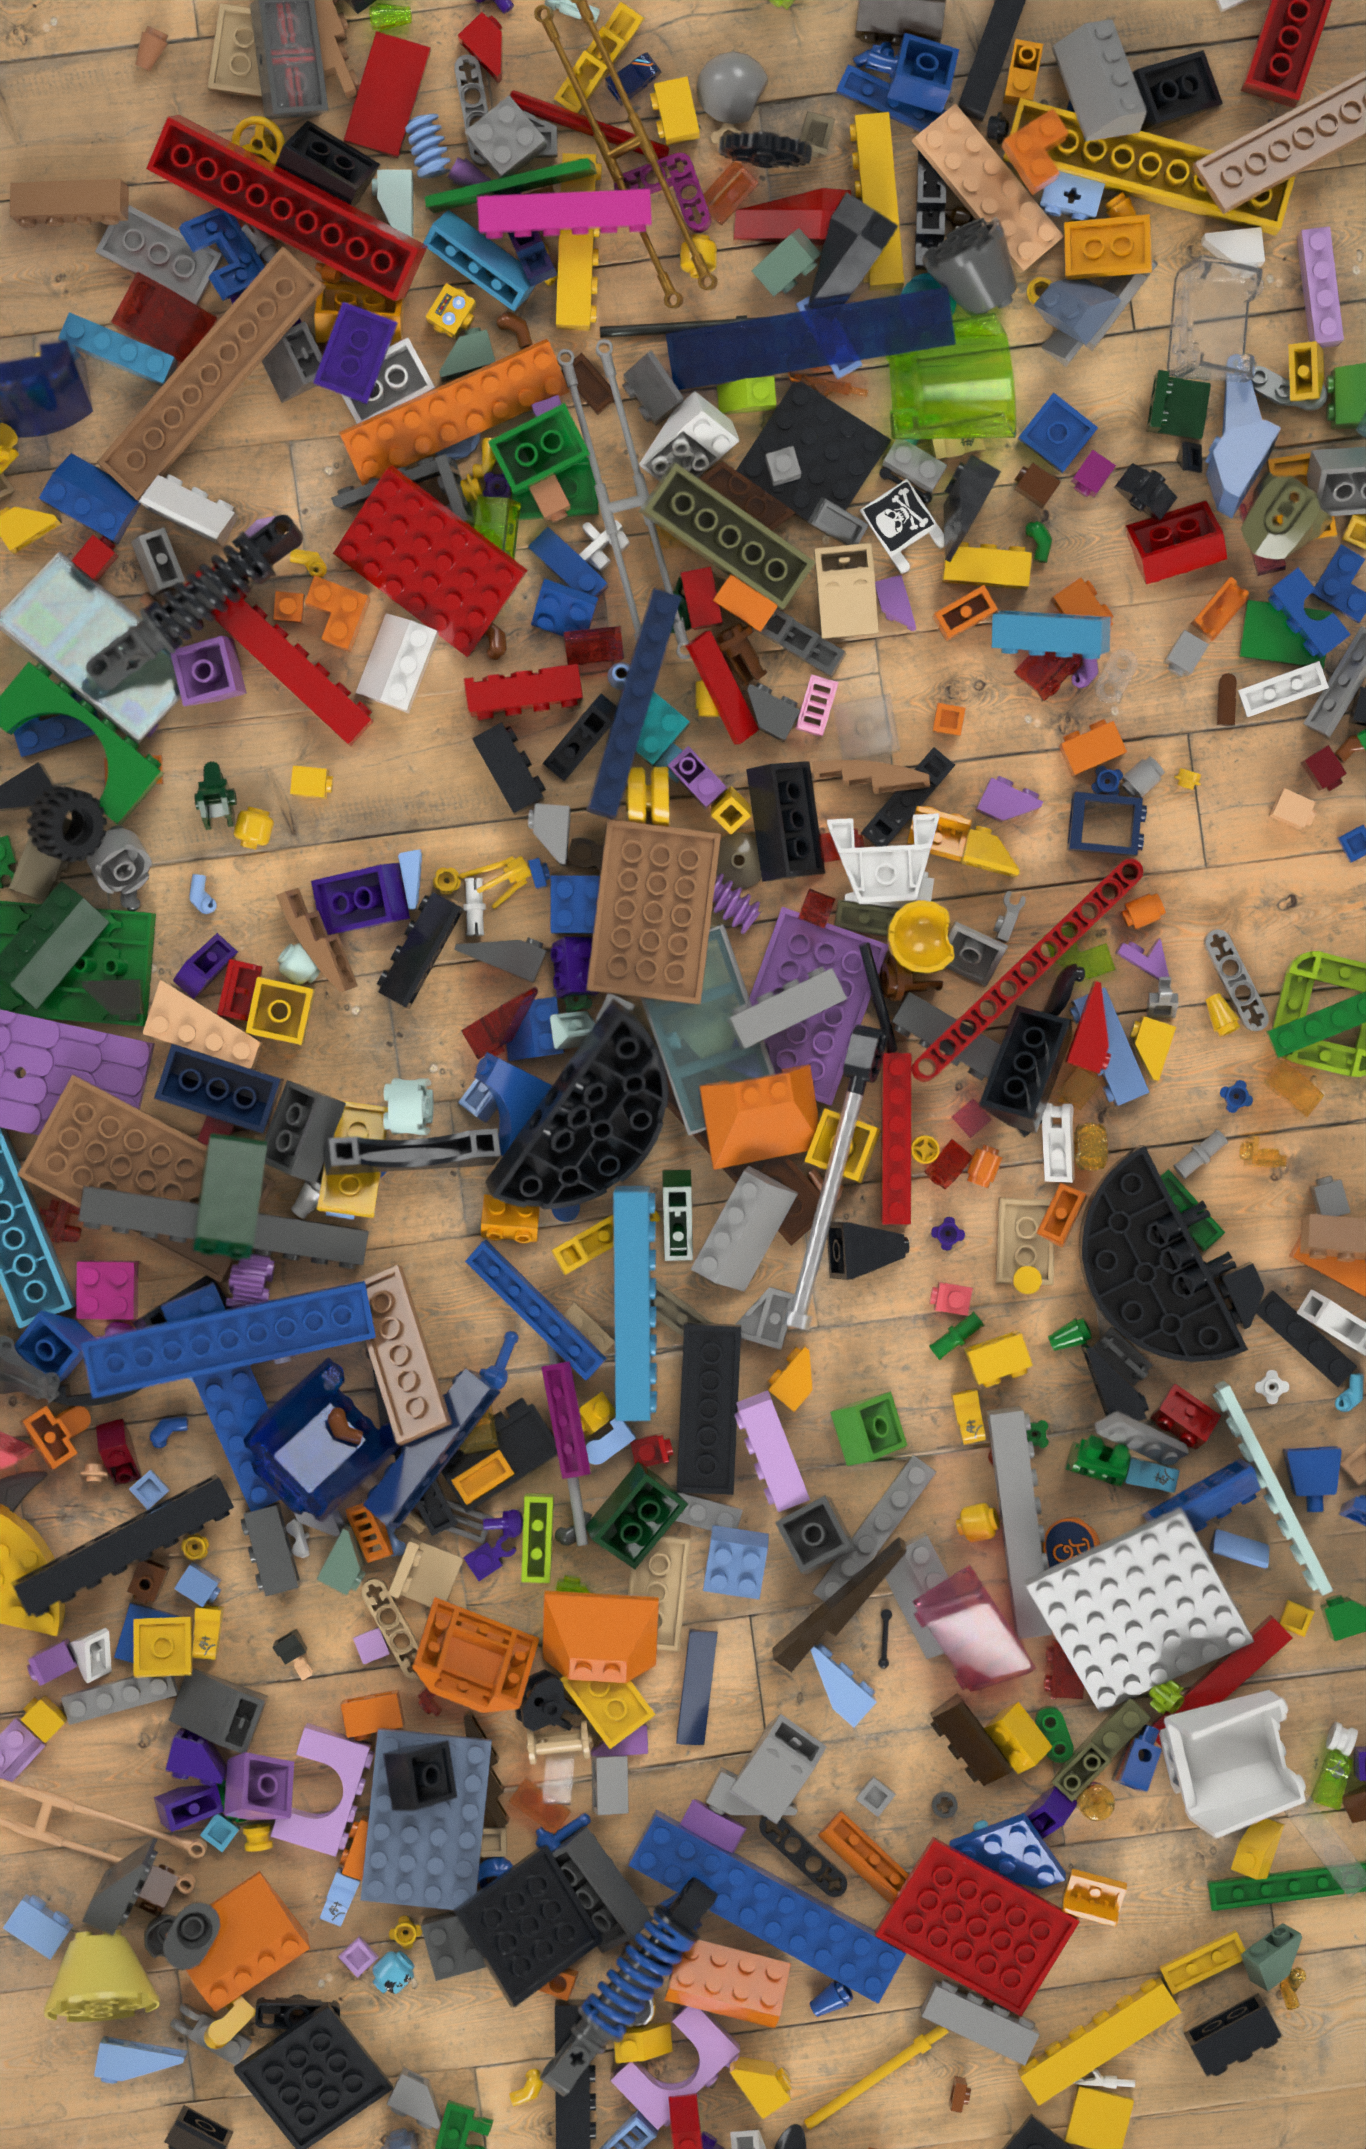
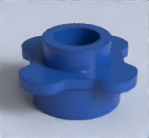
(1114, 777)
(1229, 1092)

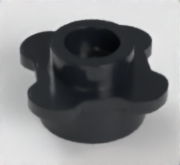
(997, 127)

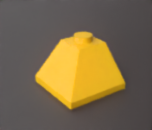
(988, 853)

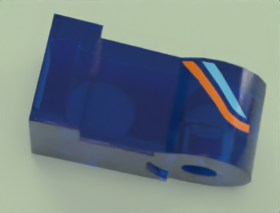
(635, 76)

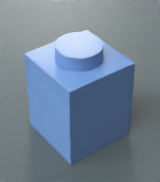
(199, 1585)

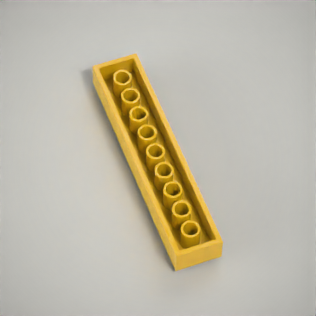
(1152, 170)

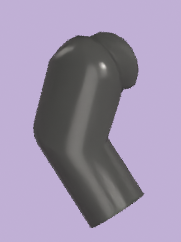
(567, 1536)

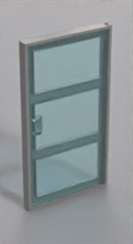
(70, 618)
(698, 1039)

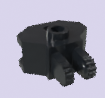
(1146, 491)
(545, 1703)

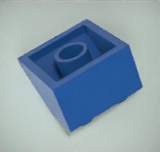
(535, 1032)
(53, 1344)

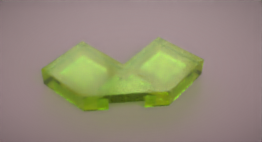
(1094, 960)

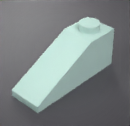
(395, 198)

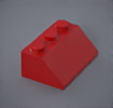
(1177, 543)

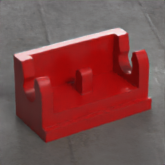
(699, 595)
(238, 989)

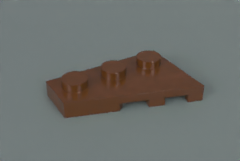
(747, 495)

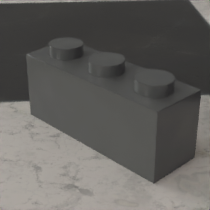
(271, 1550)

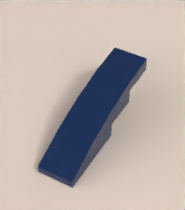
(533, 257)

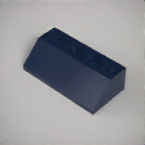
(218, 1088)

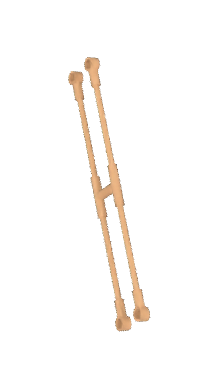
(49, 1800)

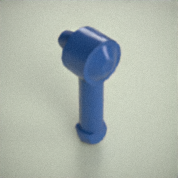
(496, 1373)
(553, 1841)

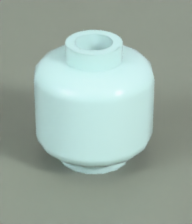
(297, 965)

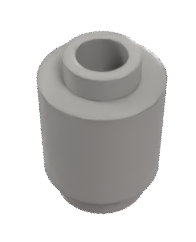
(1142, 777)

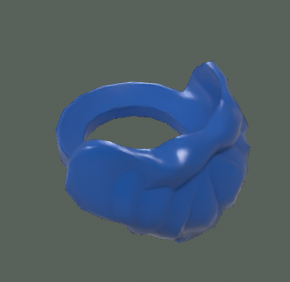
(492, 1867)

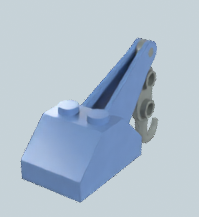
(1245, 438)

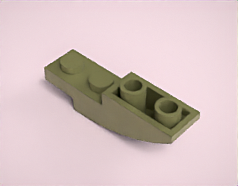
(1100, 1748)

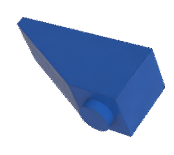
(567, 564)

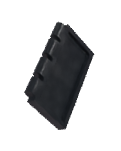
(522, 1441)

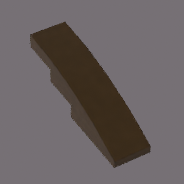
(494, 1786)

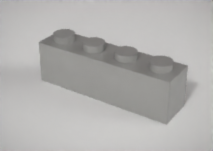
(786, 1008)
(980, 2021)

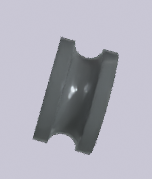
(951, 1809)

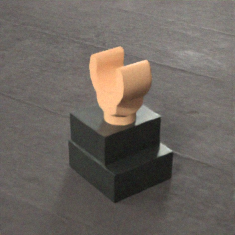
(291, 1649)

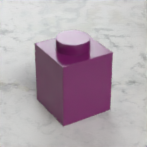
(1092, 474)

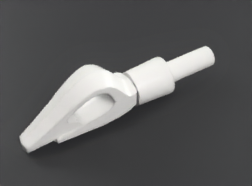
(1105, 2081)

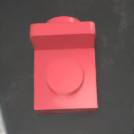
(951, 1298)

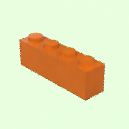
(1346, 1273)

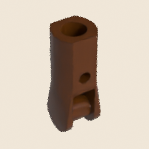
(1226, 702)

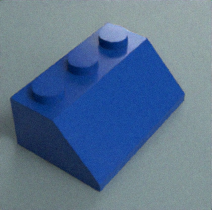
(90, 498)

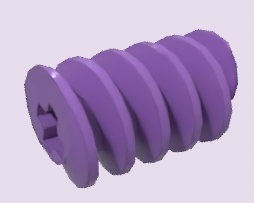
(734, 905)

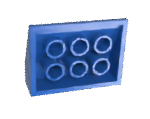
(1212, 1495)

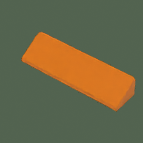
(864, 1856)

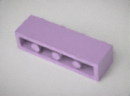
(1320, 286)
(772, 1451)

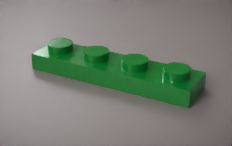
(1318, 1025)

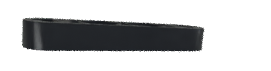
(800, 1856)

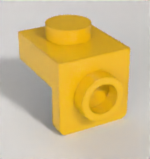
(596, 1413)

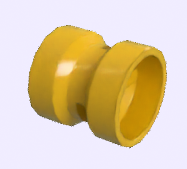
(928, 1149)

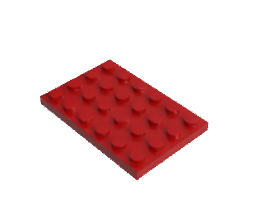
(429, 561)
(976, 1926)

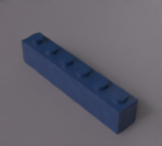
(426, 1456)

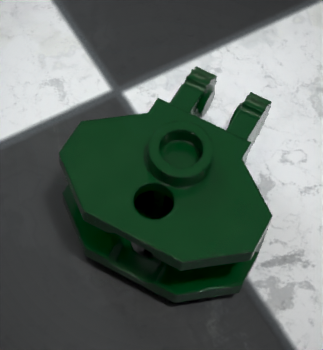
(215, 797)

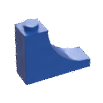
(515, 1094)

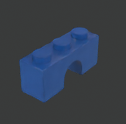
(1318, 635)

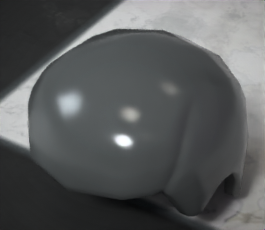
(155, 1934)

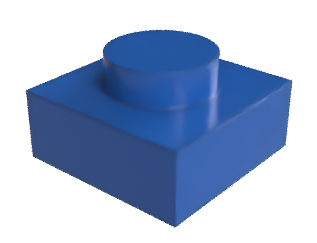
(539, 872)

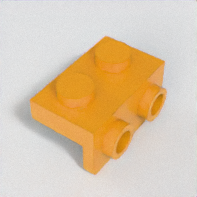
(949, 833)
(509, 1221)
(1093, 1897)

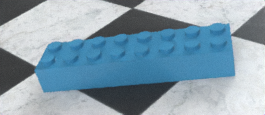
(633, 1303)

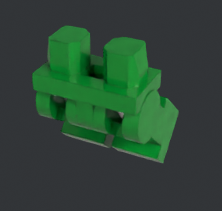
(1099, 1461)

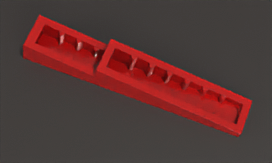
(1232, 1669)

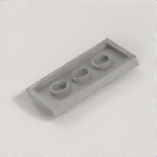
(160, 254)

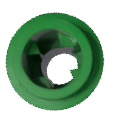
(1071, 1335)

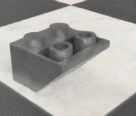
(293, 362)

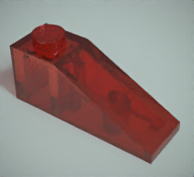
(499, 1026)

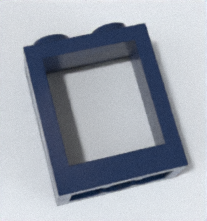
(1077, 817)

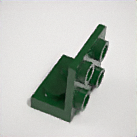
(1178, 406)

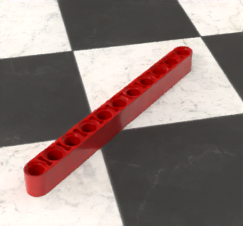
(1037, 960)

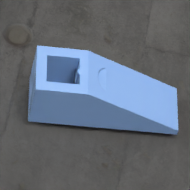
(845, 1694)

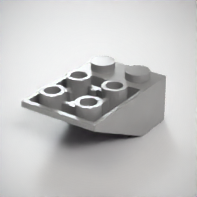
(777, 1768)

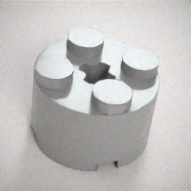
(120, 861)

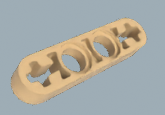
(391, 1630)

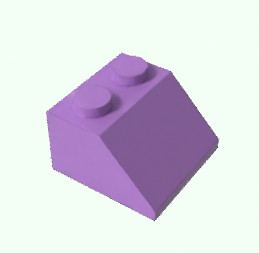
(208, 671)
(258, 1787)

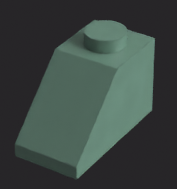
(468, 355)

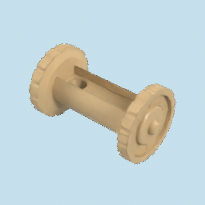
(559, 1742)

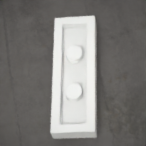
(1283, 689)

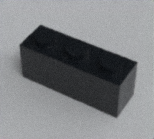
(509, 767)

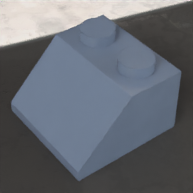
(1076, 307)

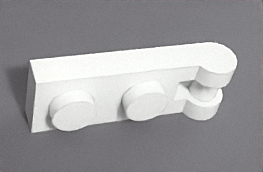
(1058, 1144)

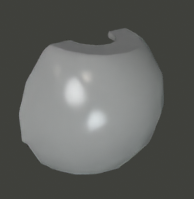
(731, 87)

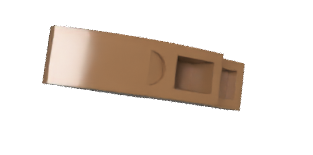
(331, 31)

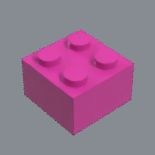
(107, 1289)

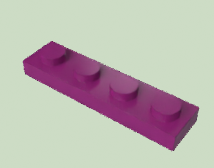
(566, 1420)

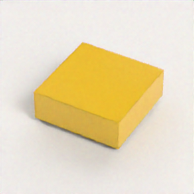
(1296, 1618)

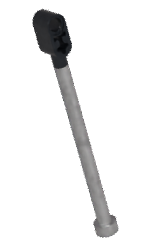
(861, 1066)

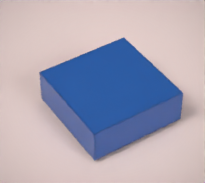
(1354, 843)

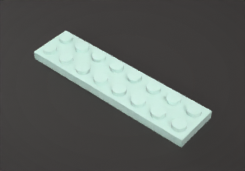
(1275, 1498)

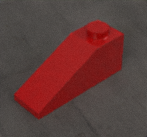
(1090, 1039)

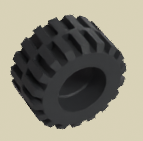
(48, 819)

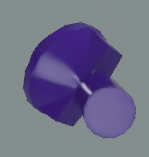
(510, 1523)

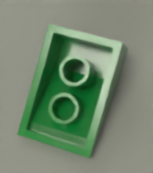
(539, 449)

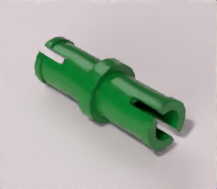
(956, 1335)

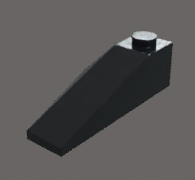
(850, 249)

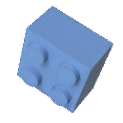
(736, 1562)

